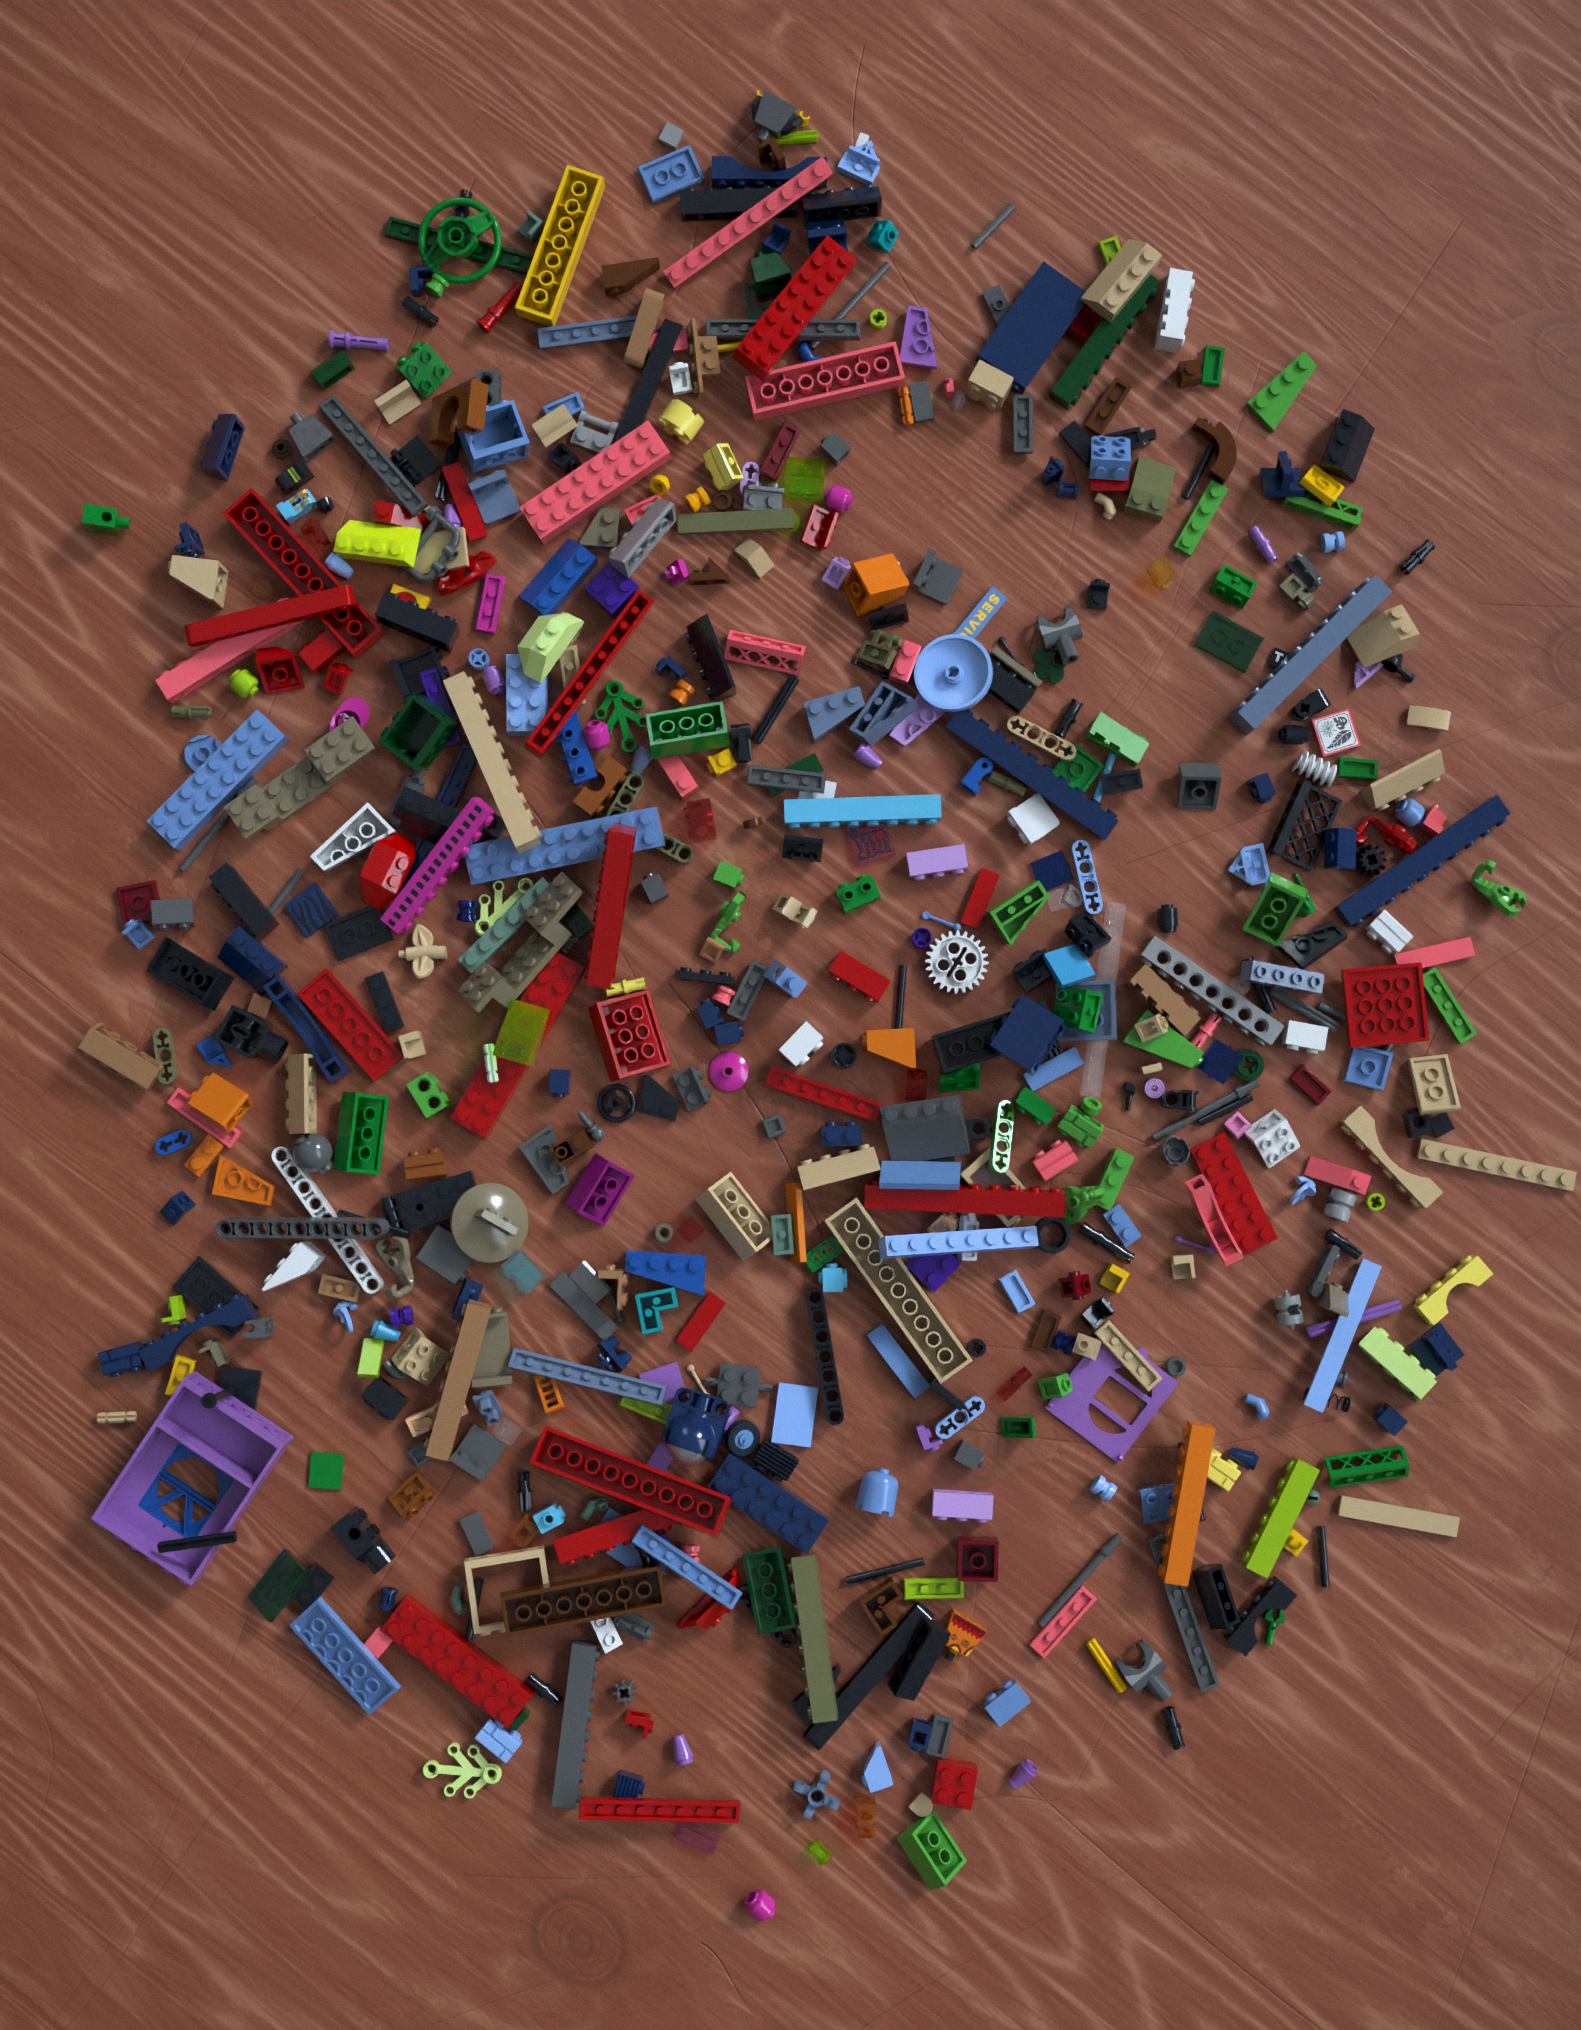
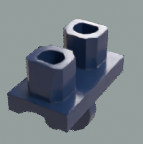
(607, 1348)

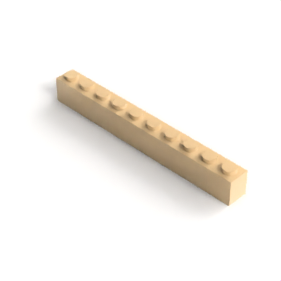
(492, 763)

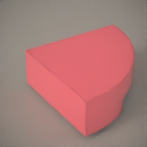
(949, 387)

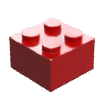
(953, 1783)

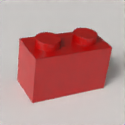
(322, 651)

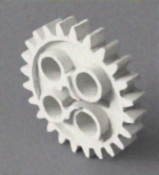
(971, 971)

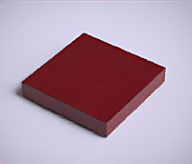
(136, 901)

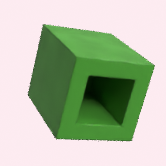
(728, 875)

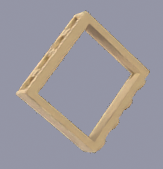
(493, 1559)

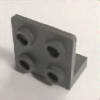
(937, 578)
(478, 1452)

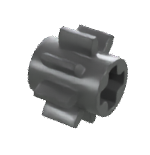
(624, 1697)

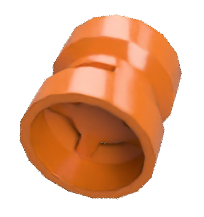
(681, 692)

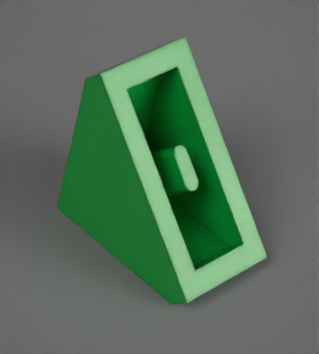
(1018, 1426)

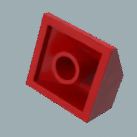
(278, 670)

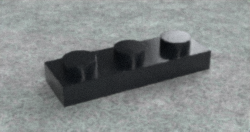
(704, 976)
(384, 1002)

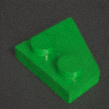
(961, 1079)

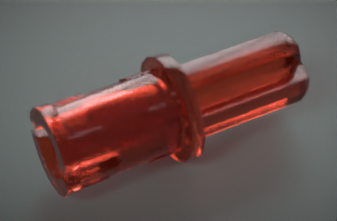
(1014, 1383)

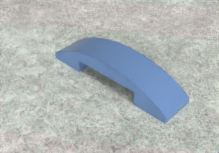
(898, 1360)

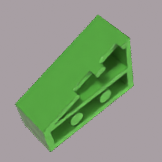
(1017, 910)

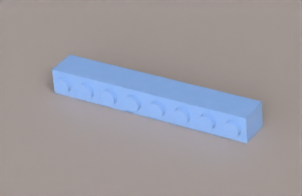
(958, 1242)

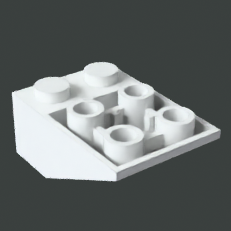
(302, 1260)

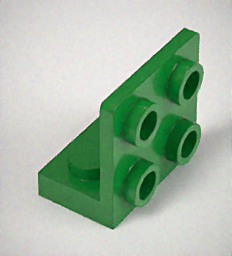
(1078, 1008)

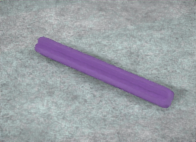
(1368, 1314)

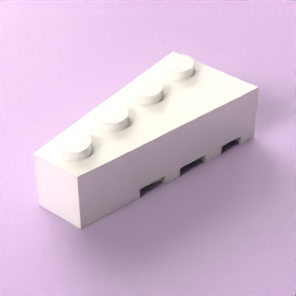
(1174, 310)

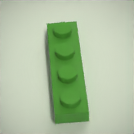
(1200, 518)
(1447, 1006)

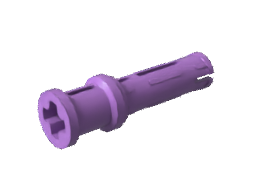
(348, 341)

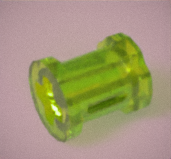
(820, 1853)

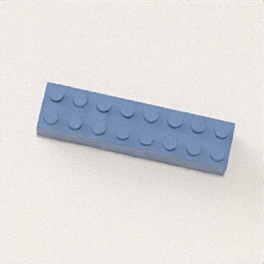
(218, 780)

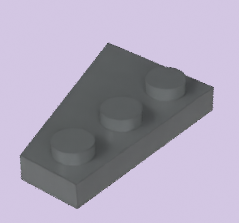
(539, 1156)

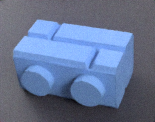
(499, 1739)

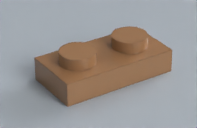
(339, 1288)

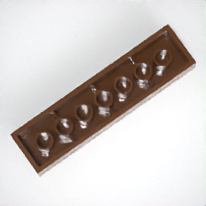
(582, 1599)

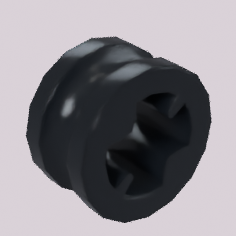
(973, 1352)

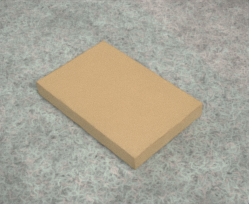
(433, 550)
(1433, 1084)

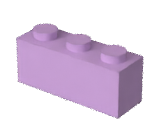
(936, 862)
(962, 1505)

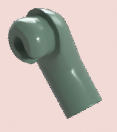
(594, 1505)
(455, 1601)

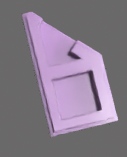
(1362, 674)

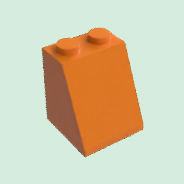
(874, 583)
(892, 1045)
(220, 1102)

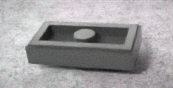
(996, 303)

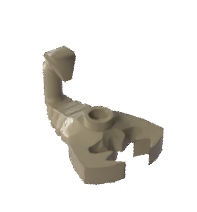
(399, 1261)

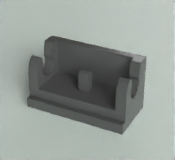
(262, 1327)

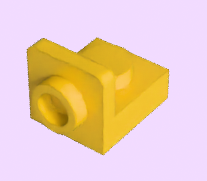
(721, 763)

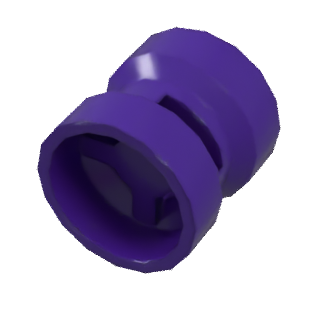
(921, 938)
(401, 1316)

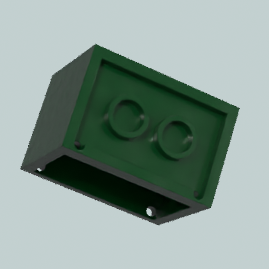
(419, 732)

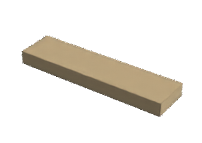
(1128, 1355)

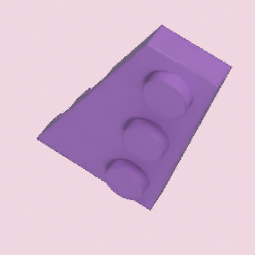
(917, 340)

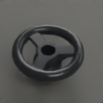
(612, 1089)

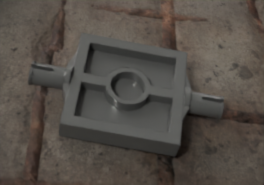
(738, 1384)

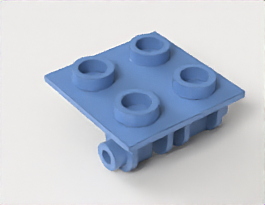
(1156, 1502)

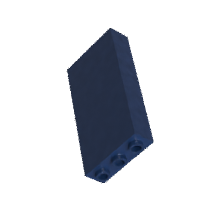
(1033, 326)

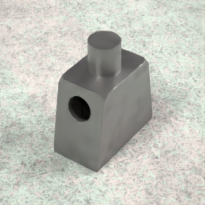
(310, 436)

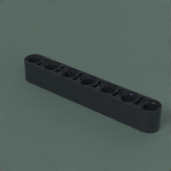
(823, 1366)

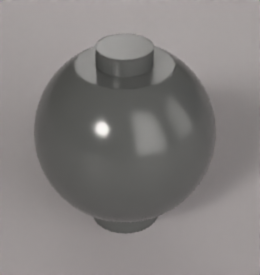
(312, 1153)

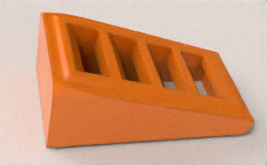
(556, 1408)

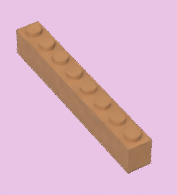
(458, 1381)

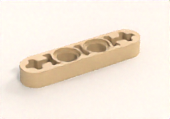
(1042, 737)

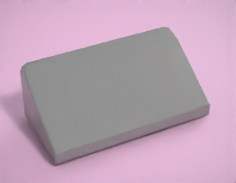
(589, 1282)

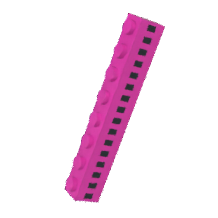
(438, 865)

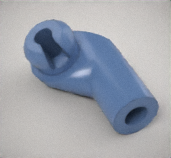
(1260, 1405)

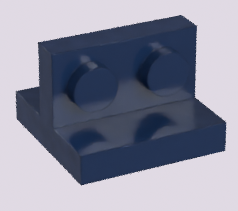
(818, 231)
(1282, 480)
(1436, 1350)

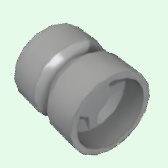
(1340, 1205)

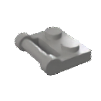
(591, 439)

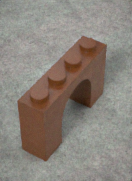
(463, 402)

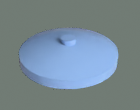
(953, 672)

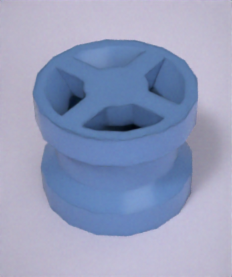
(476, 656)

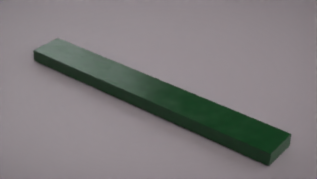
(508, 258)

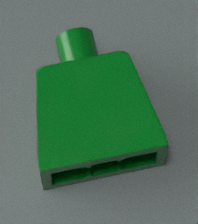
(96, 518)

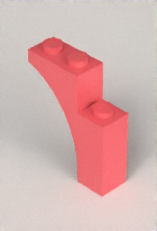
(1210, 1216)

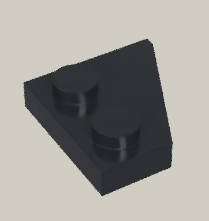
(657, 1101)

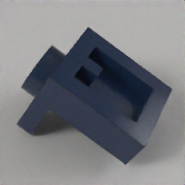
(416, 278)
(674, 669)

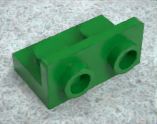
(1233, 586)

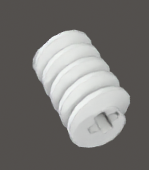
(1316, 768)

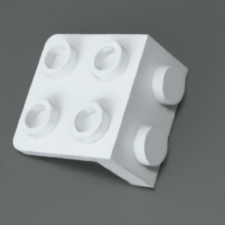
(1032, 819)

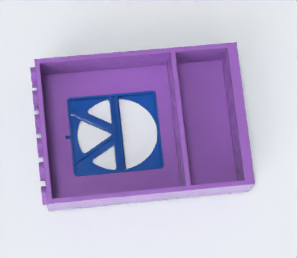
(227, 1437)

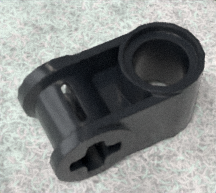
(1312, 704)
(1182, 1100)

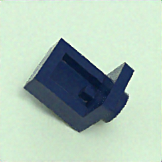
(777, 239)
(177, 1207)

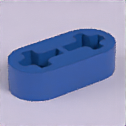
(176, 1145)

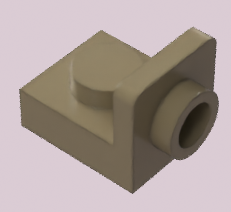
(218, 1352)

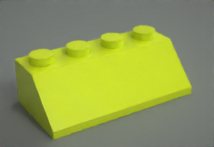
(378, 543)

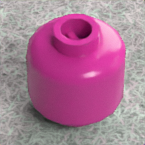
(838, 498)
(596, 735)
(760, 1905)

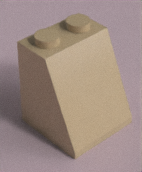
(201, 576)

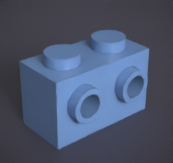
(1006, 1702)

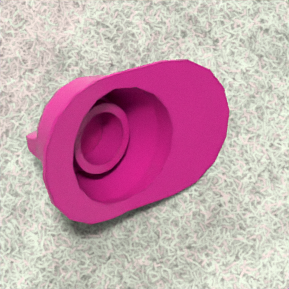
(351, 707)

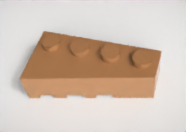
(1162, 999)
(120, 1056)

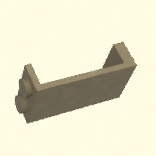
(494, 1353)

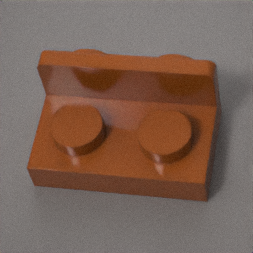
(412, 1495)

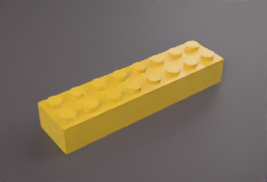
(560, 246)

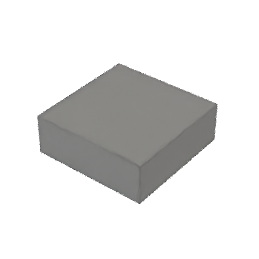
(671, 136)

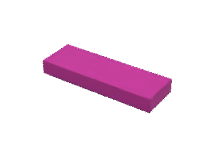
(490, 603)

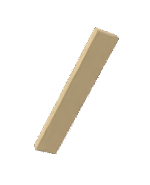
(1398, 1516)

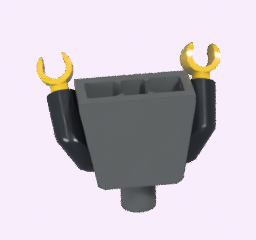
(775, 116)

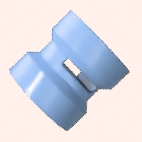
(1332, 542)
(1103, 1488)

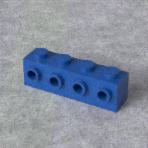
(576, 753)

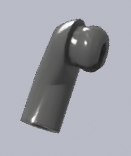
(393, 1371)

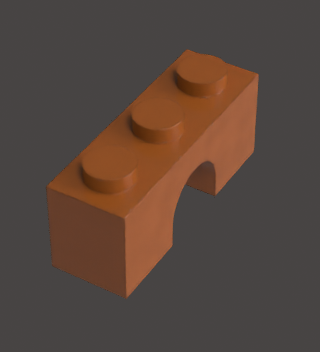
(592, 801)

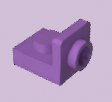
(924, 1435)

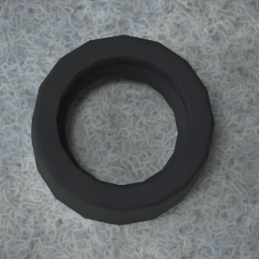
(1066, 1237)

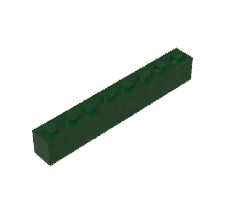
(1100, 347)

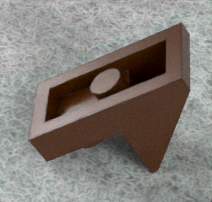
(715, 575)

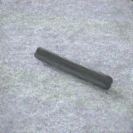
(1304, 1009)

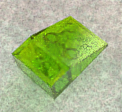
(521, 1032)

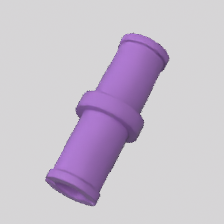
(1263, 545)

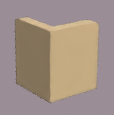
(412, 1045)
(1182, 1266)

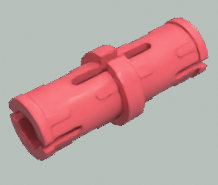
(1206, 1030)

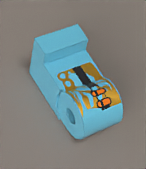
(297, 506)

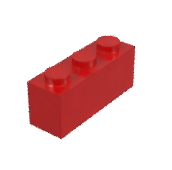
(858, 977)

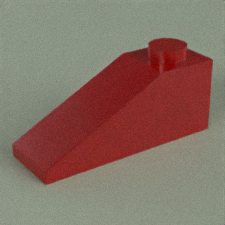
(397, 515)

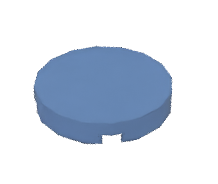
(204, 745)

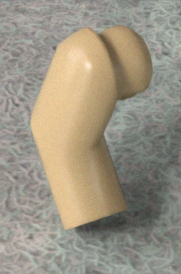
(1108, 504)

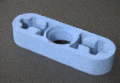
(968, 1404)

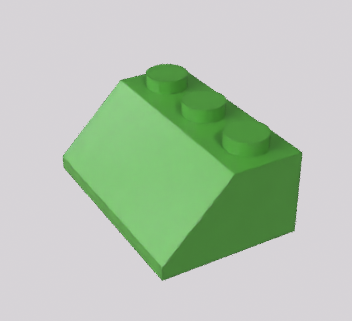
(932, 1850)

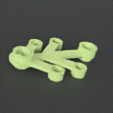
(499, 907)
(466, 1770)

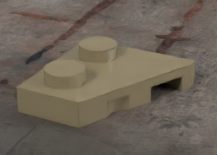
(603, 530)

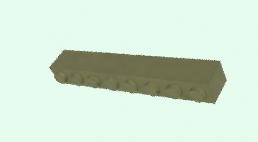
(814, 1639)

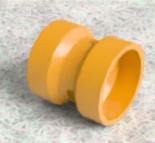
(697, 499)

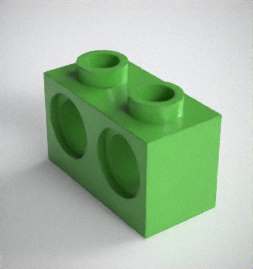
(423, 1098)

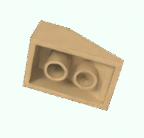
(1384, 636)

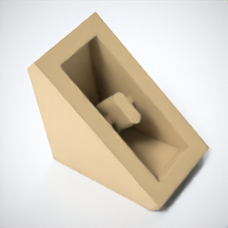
(754, 557)

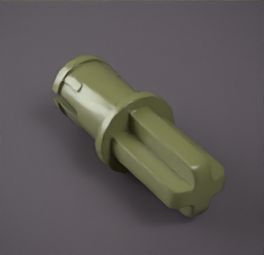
(191, 711)
(1007, 783)

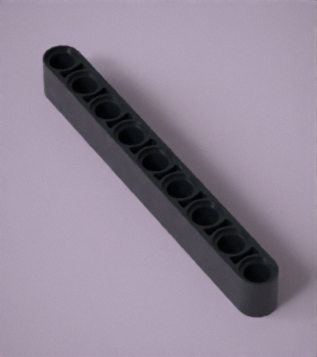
(869, 1674)

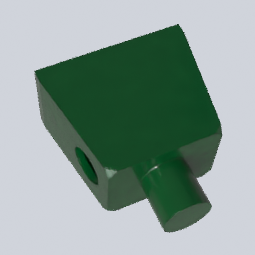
(769, 272)

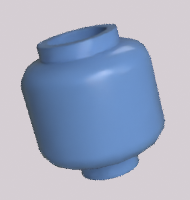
(1409, 812)

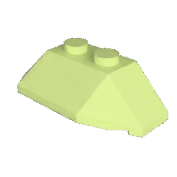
(546, 643)

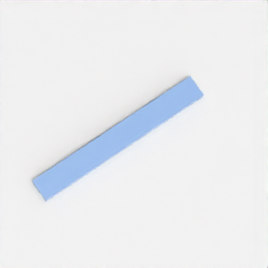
(1342, 1336)

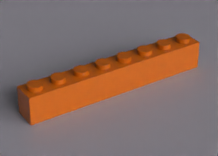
(1187, 1503)

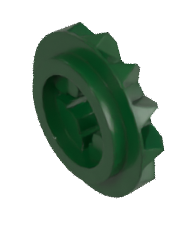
(1255, 1070)

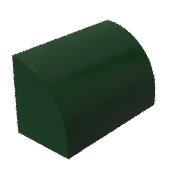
(332, 369)

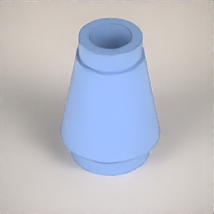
(338, 566)

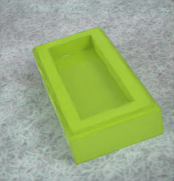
(371, 1358)

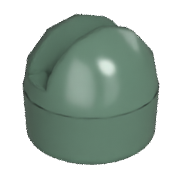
(1314, 1493)

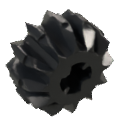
(1376, 860)

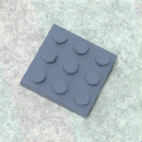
(1106, 1024)

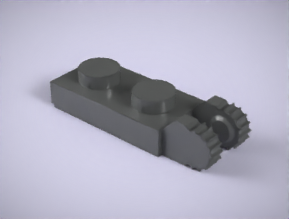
(1322, 1270)

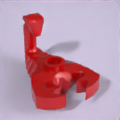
(1393, 835)

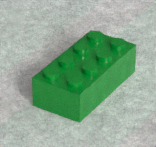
(687, 730)

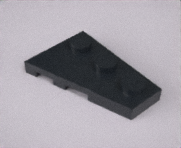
(1310, 947)

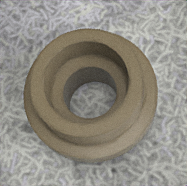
(658, 1236)

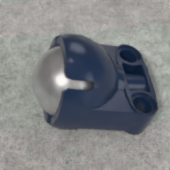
(694, 1427)

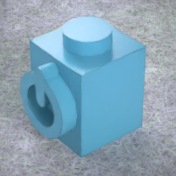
(833, 1278)
(549, 1517)

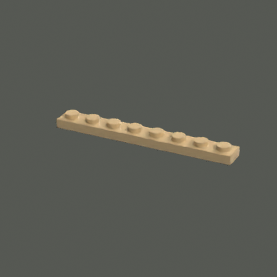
(1496, 1164)

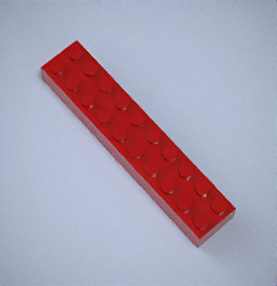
(300, 569)
(486, 1101)
(631, 1481)

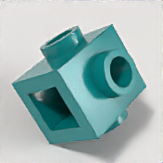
(882, 236)

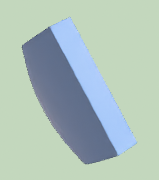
(860, 163)
(1251, 865)

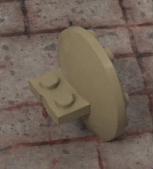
(489, 1222)

